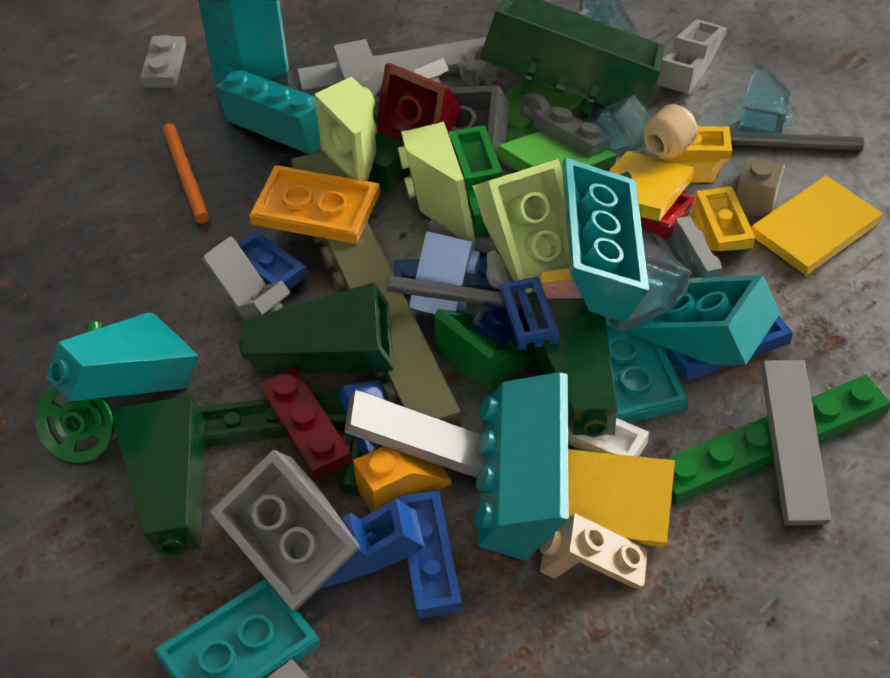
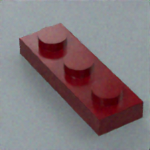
(305, 423)

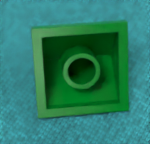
(475, 354)

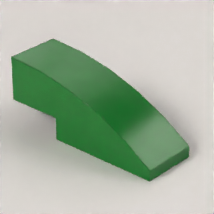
(477, 165)

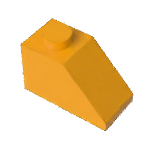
(391, 474)

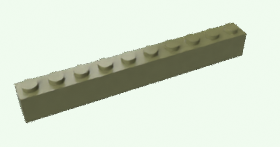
(416, 375)

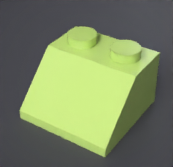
(347, 127)

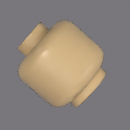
(670, 131)

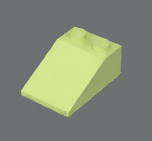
(436, 178)
(527, 219)

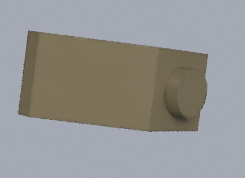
(759, 186)

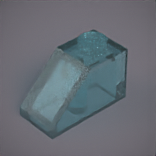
(766, 104)
(624, 123)

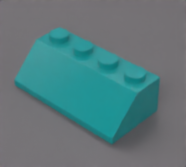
(244, 37)
(270, 110)
(604, 239)
(523, 464)

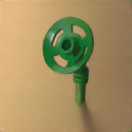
(74, 423)

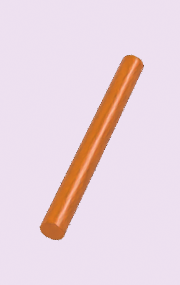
(186, 174)

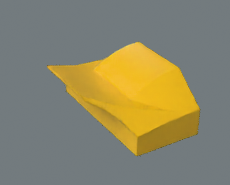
(707, 153)
(722, 220)

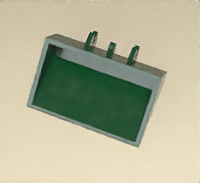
(572, 53)

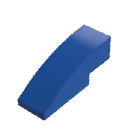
(383, 538)

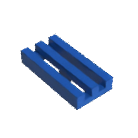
(535, 334)

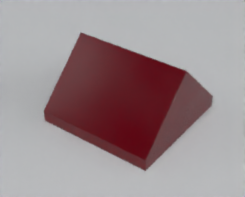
(413, 102)

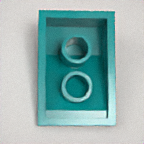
(715, 320)

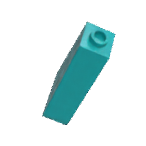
(122, 360)

